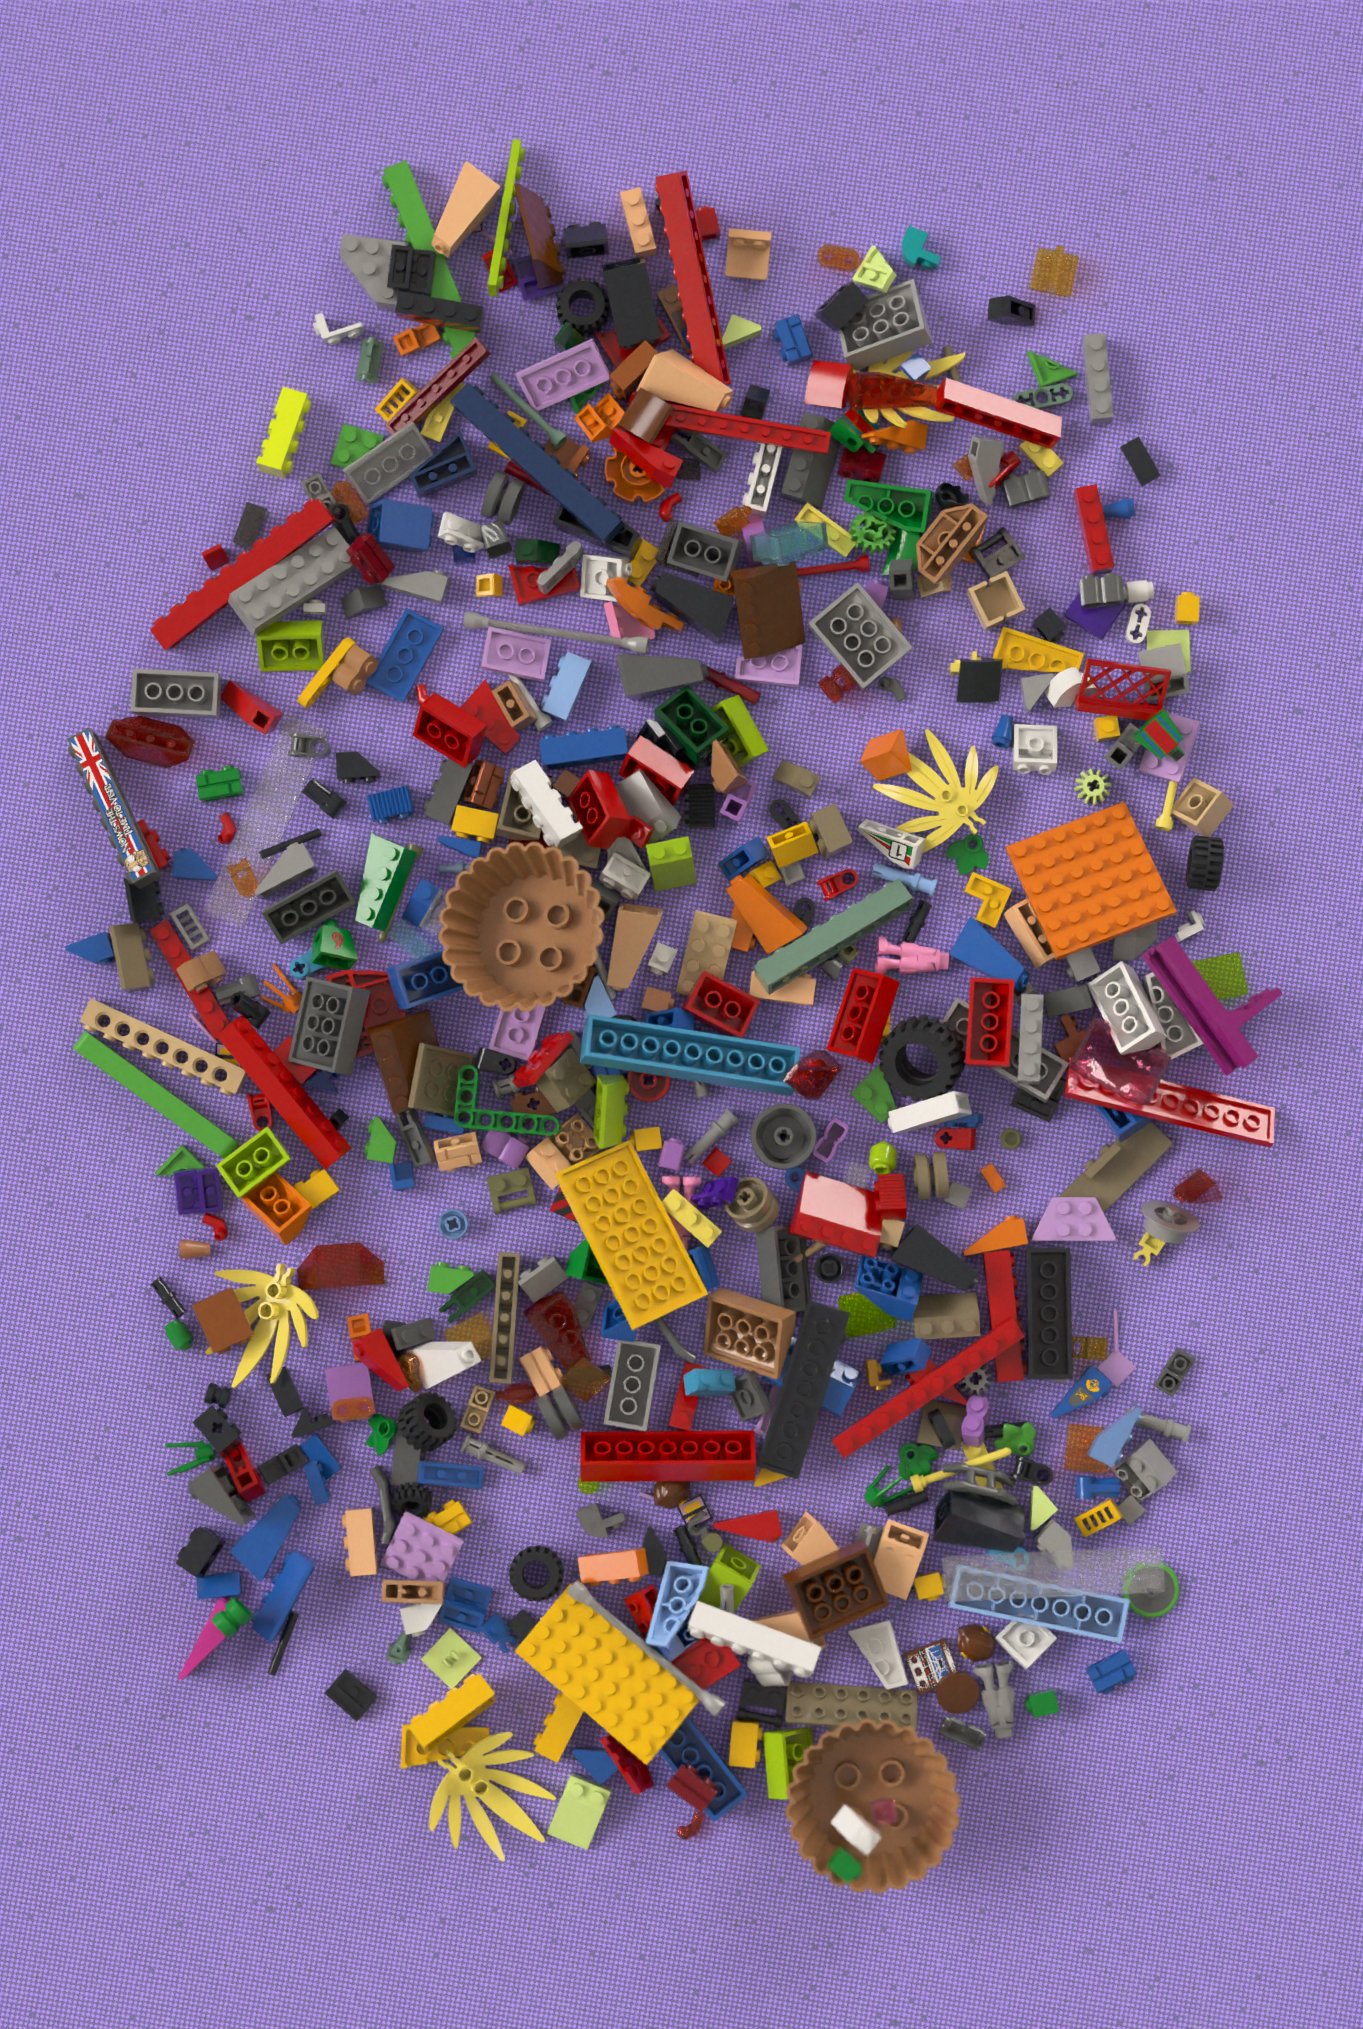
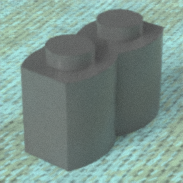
(1026, 488)
(1101, 591)

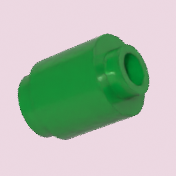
(179, 1335)

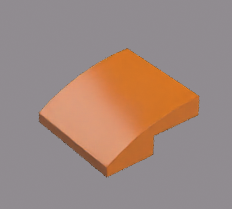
(600, 420)

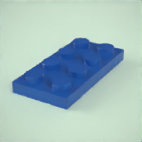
(405, 655)

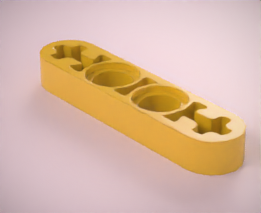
(323, 676)

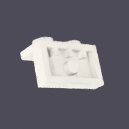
(460, 532)
(624, 876)

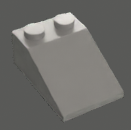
(648, 804)
(290, 867)

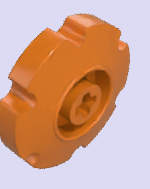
(628, 483)

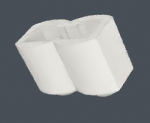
(768, 1674)

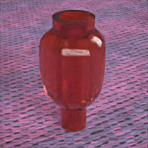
(517, 1393)

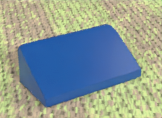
(317, 1450)
(219, 1585)

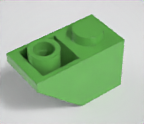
(382, 1143)
(446, 1279)

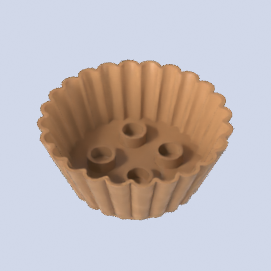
(521, 926)
(863, 1767)

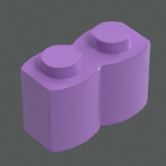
(827, 1145)
(506, 1147)
(671, 1154)
(975, 1421)

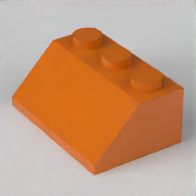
(278, 1207)

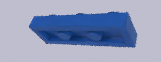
(450, 1474)

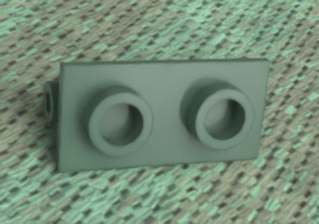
(369, 360)
(399, 1651)

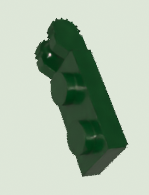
(469, 1294)

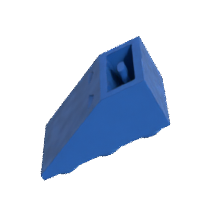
(1122, 1123)
(889, 1286)

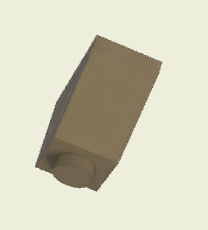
(797, 778)

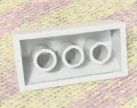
(1127, 1009)

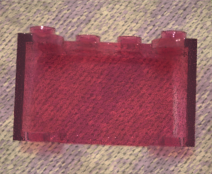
(1129, 1075)

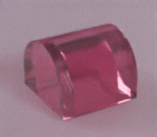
(884, 1811)

